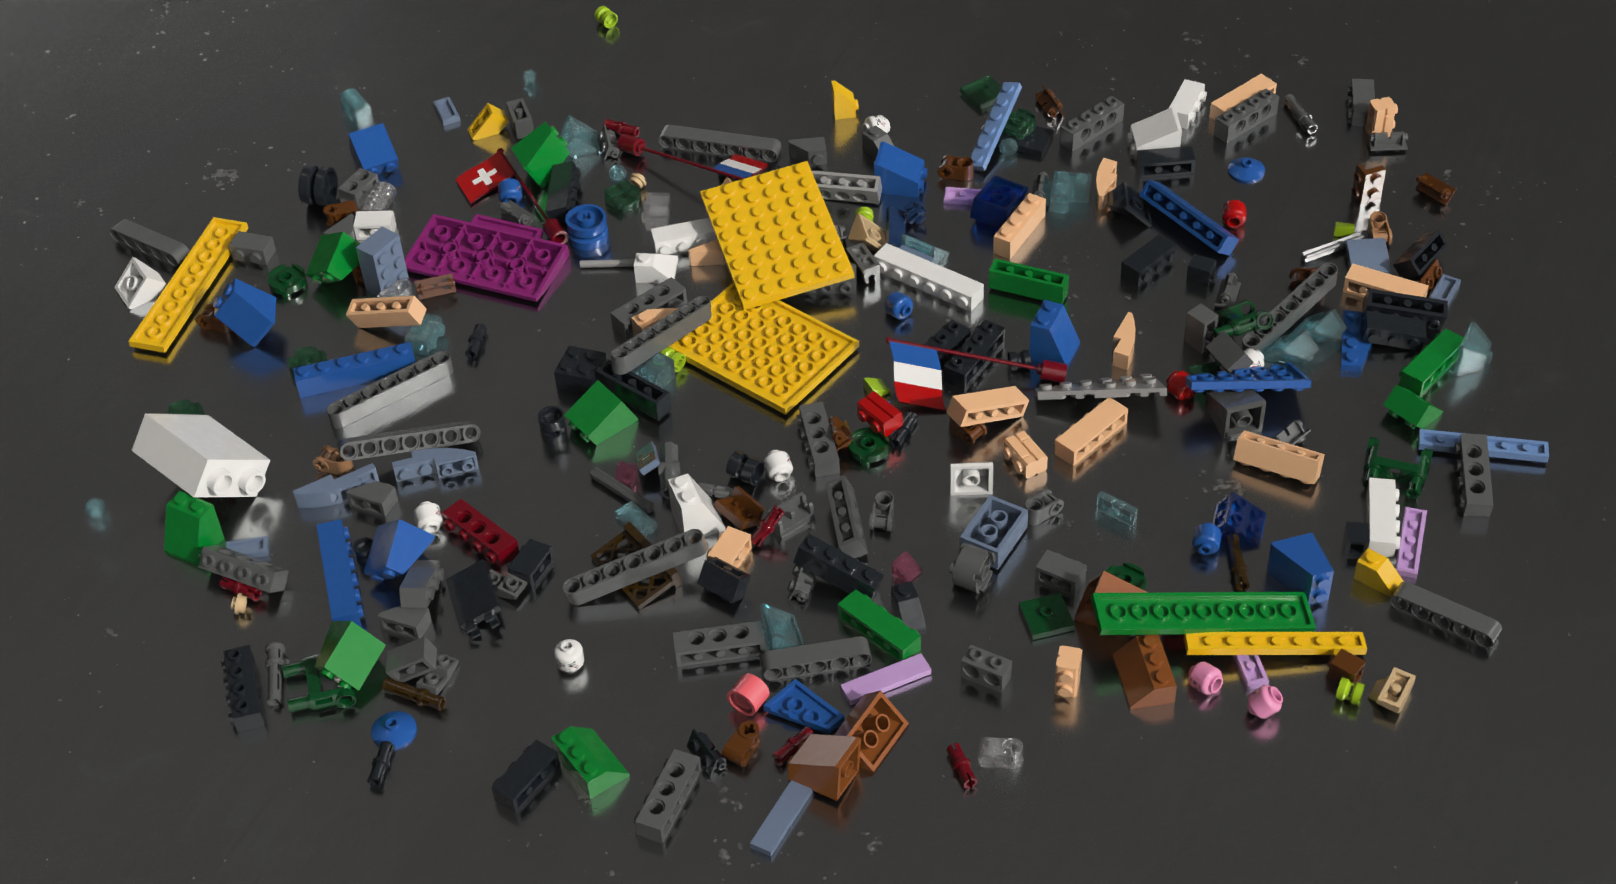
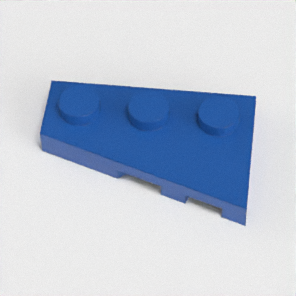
(805, 708)

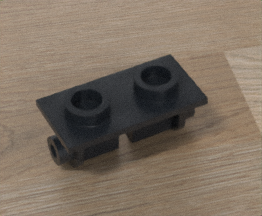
(702, 746)

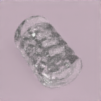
(380, 197)

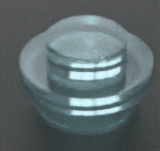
(529, 77)
(1008, 147)
(617, 173)
(95, 507)

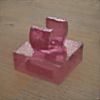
(627, 474)

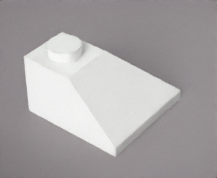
(654, 267)
(139, 284)
(971, 478)

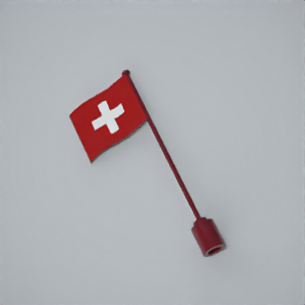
(487, 176)

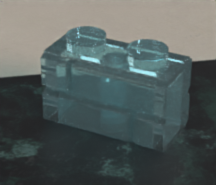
(356, 107)
(425, 336)

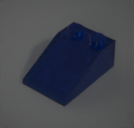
(997, 201)

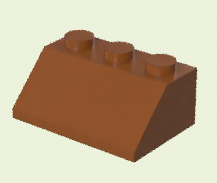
(1145, 672)
(877, 725)

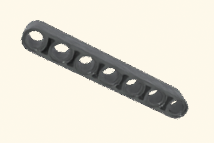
(719, 143)
(1293, 307)
(661, 335)
(390, 389)
(399, 438)
(635, 567)

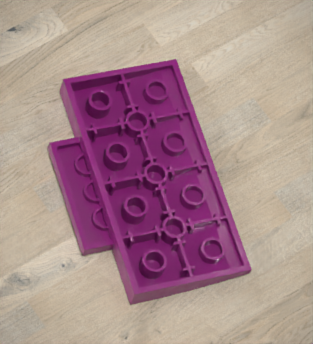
(488, 255)

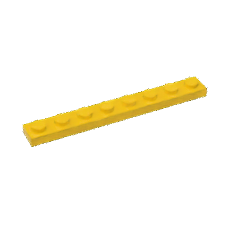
(1274, 643)

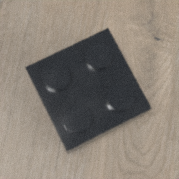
(577, 369)

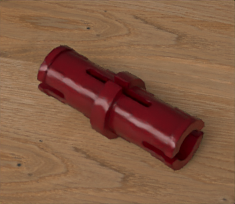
(621, 127)
(767, 526)
(238, 587)
(791, 746)
(962, 765)

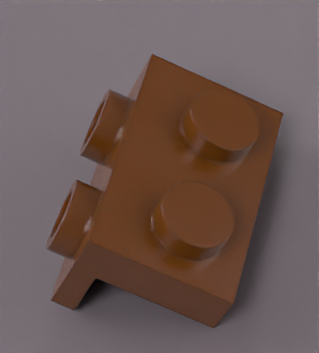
(1368, 183)
(740, 509)

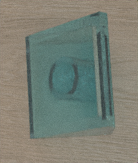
(928, 249)
(780, 628)

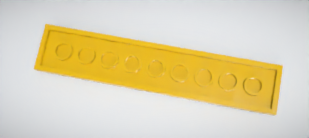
(187, 286)

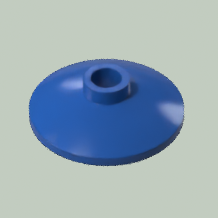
(1246, 169)
(394, 727)

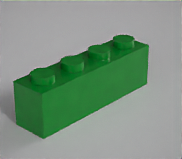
(1028, 281)
(1431, 362)
(879, 626)

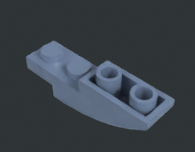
(435, 460)
(333, 491)

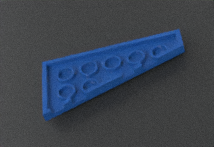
(1252, 378)

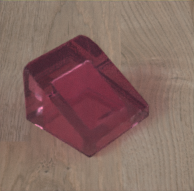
(905, 567)

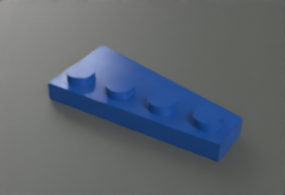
(1352, 348)

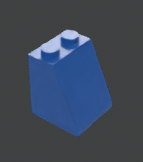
(373, 149)
(899, 171)
(246, 311)
(1052, 335)
(395, 549)
(1301, 567)

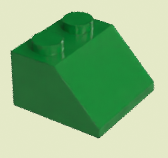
(1411, 407)

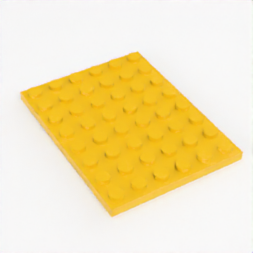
(776, 235)
(766, 349)

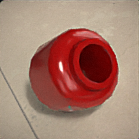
(1234, 213)
(1177, 386)

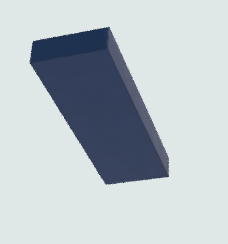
(894, 226)

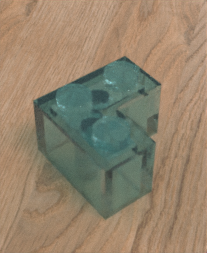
(1067, 188)

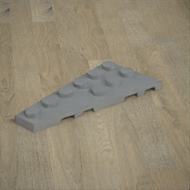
(1104, 388)

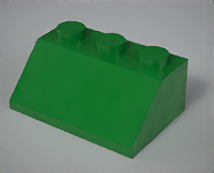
(588, 760)

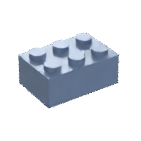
(381, 260)
(996, 528)

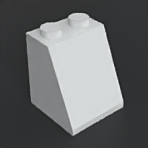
(1155, 132)
(693, 507)

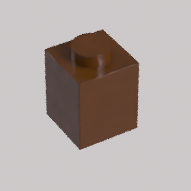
(1346, 666)

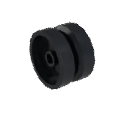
(317, 185)

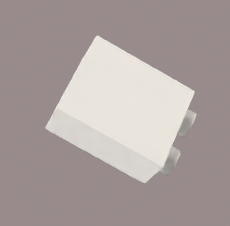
(201, 455)

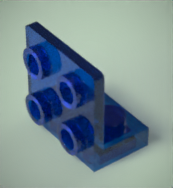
(1240, 516)

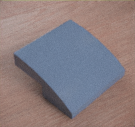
(1368, 253)

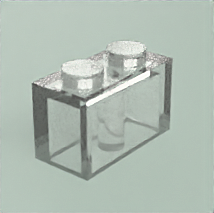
(657, 210)

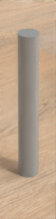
(607, 263)

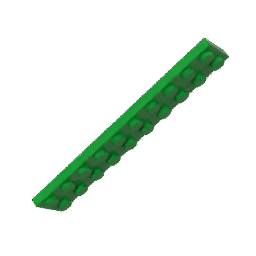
(1201, 612)

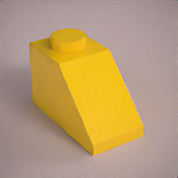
(843, 102)
(488, 122)
(1377, 572)

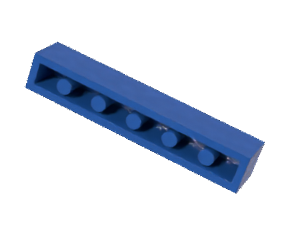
(1189, 217)
(352, 370)
(338, 572)

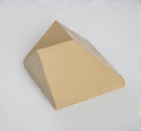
(867, 232)

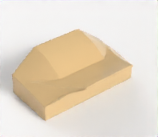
(1393, 690)

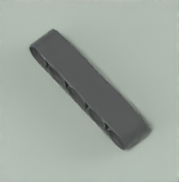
(149, 242)
(1446, 614)
(815, 658)

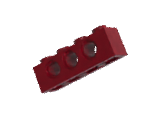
(480, 533)

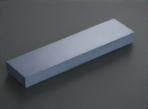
(781, 818)

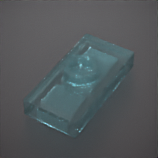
(1117, 509)
(637, 517)

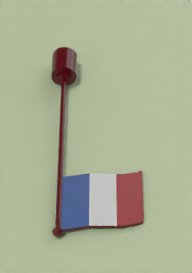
(736, 167)
(919, 372)

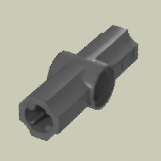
(668, 467)

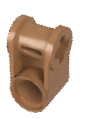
(1379, 227)
(332, 462)

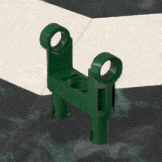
(1237, 324)
(1409, 473)
(315, 697)

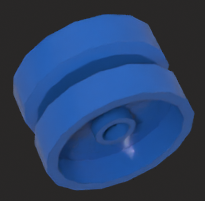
(587, 227)

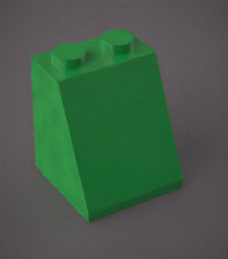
(540, 152)
(333, 258)
(599, 414)
(190, 527)
(348, 654)

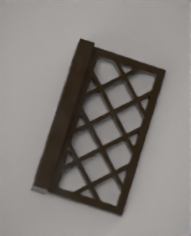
(637, 541)

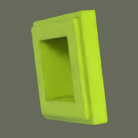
(1343, 229)
(875, 385)

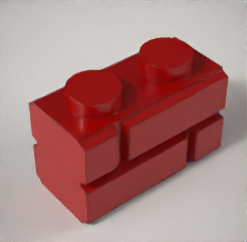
(879, 414)

